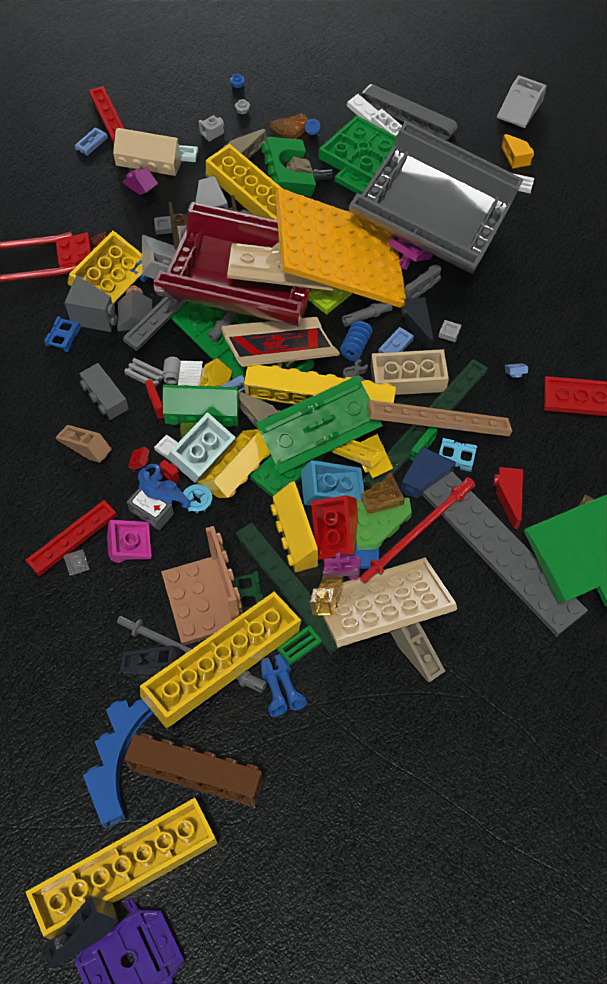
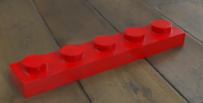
(106, 111)
(71, 538)

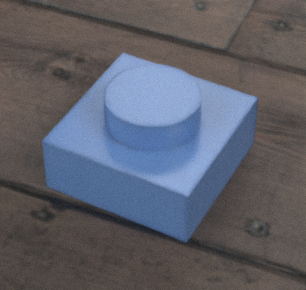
(516, 370)

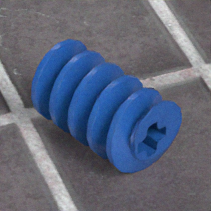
(356, 340)

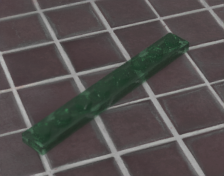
(285, 582)

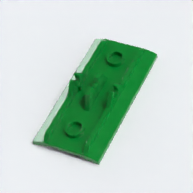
(318, 424)

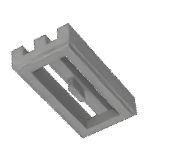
(145, 370)

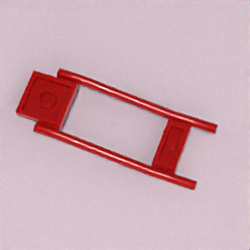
(70, 252)

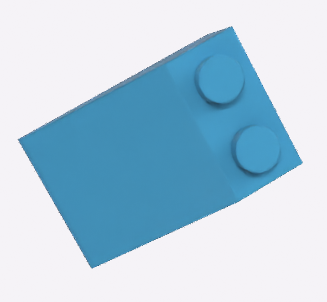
(330, 480)

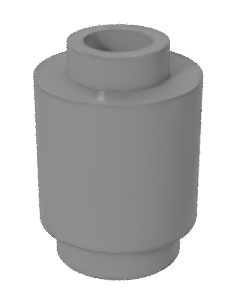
(171, 370)

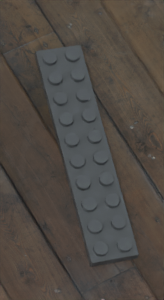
(504, 555)

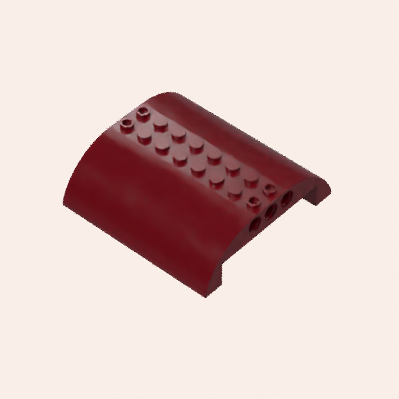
(202, 264)

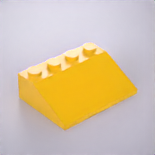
(110, 266)

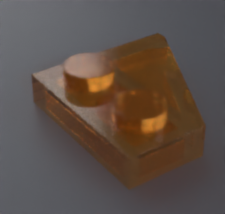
(290, 126)
(382, 495)

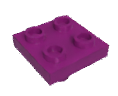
(409, 252)

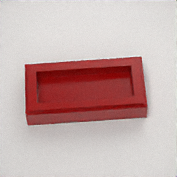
(154, 398)

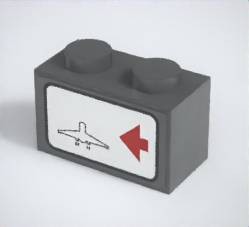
(149, 509)

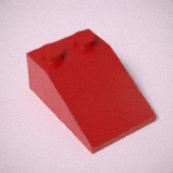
(335, 525)

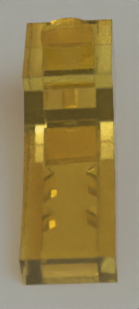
(327, 596)

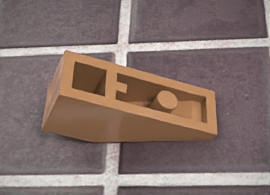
(84, 442)

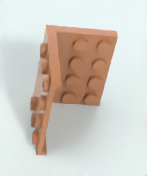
(203, 593)

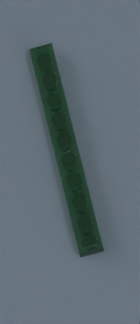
(448, 400)

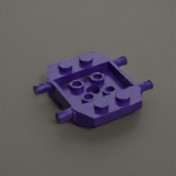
(126, 939)

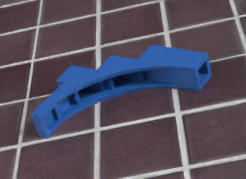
(104, 780)

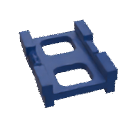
(68, 335)

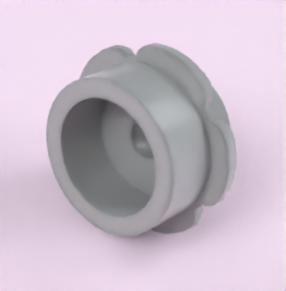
(242, 106)

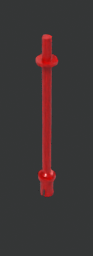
(457, 494)

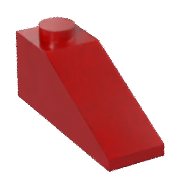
(509, 491)

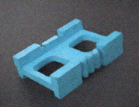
(458, 448)

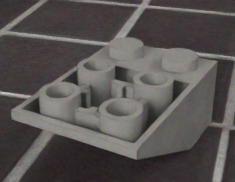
(522, 101)
(155, 256)

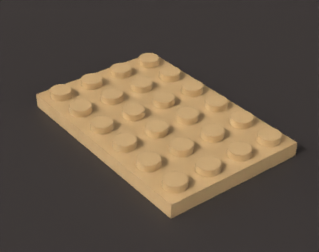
(388, 602)

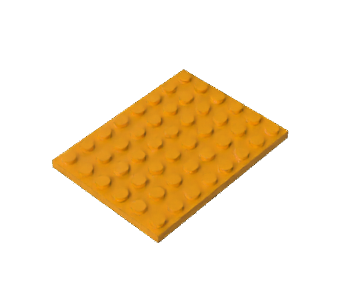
(337, 249)

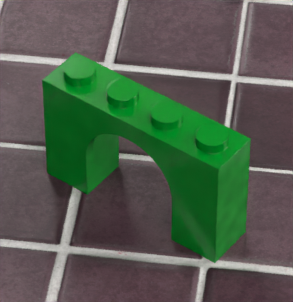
(282, 150)

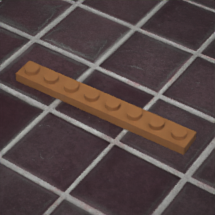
(438, 418)

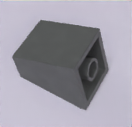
(90, 306)

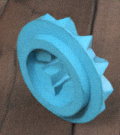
(199, 491)

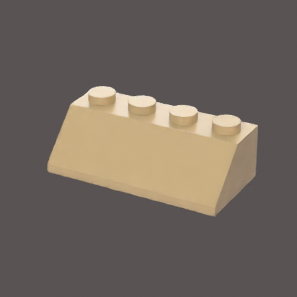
(147, 150)

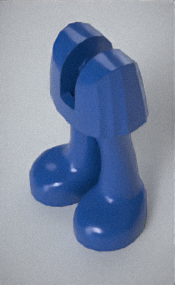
(278, 705)

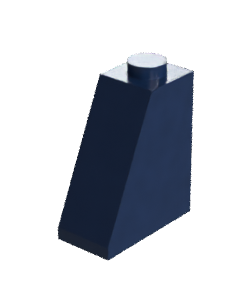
(425, 471)

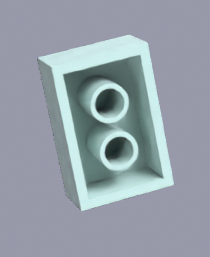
(201, 447)

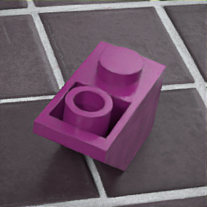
(140, 180)

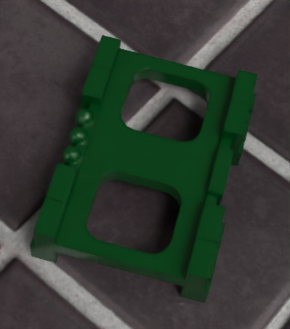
(253, 591)

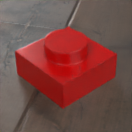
(139, 458)
(170, 471)

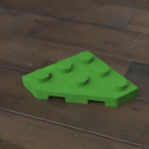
(379, 525)

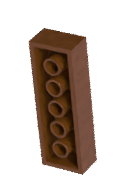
(194, 769)

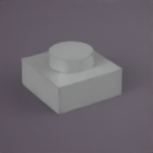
(449, 331)

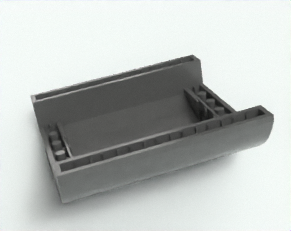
(438, 197)

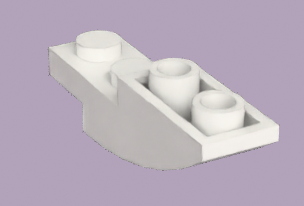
(369, 113)

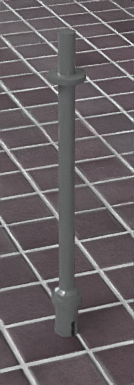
(244, 679)

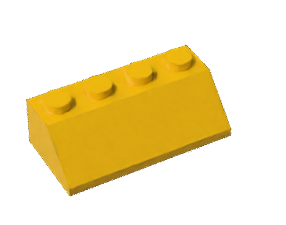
(235, 464)
(295, 529)

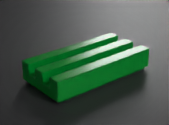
(425, 441)
(304, 651)

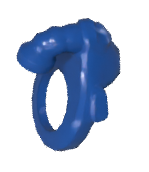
(144, 475)

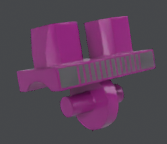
(342, 566)

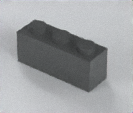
(103, 391)

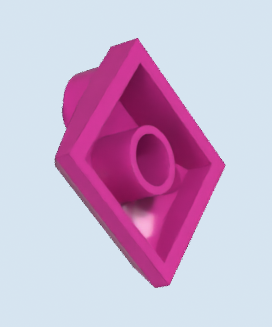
(128, 540)

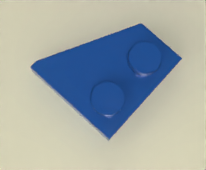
(164, 491)

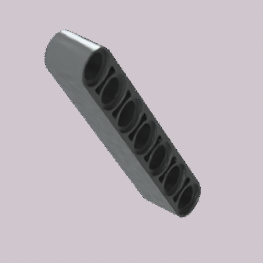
(409, 111)

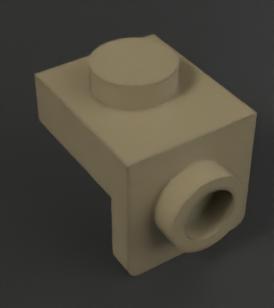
(299, 165)

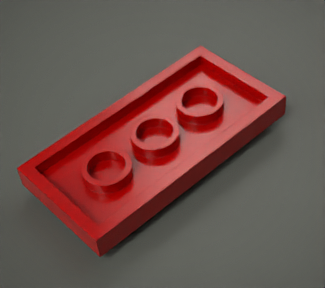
(575, 396)

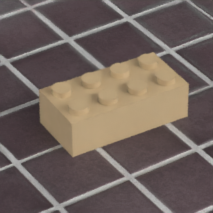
(411, 371)

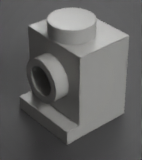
(211, 127)

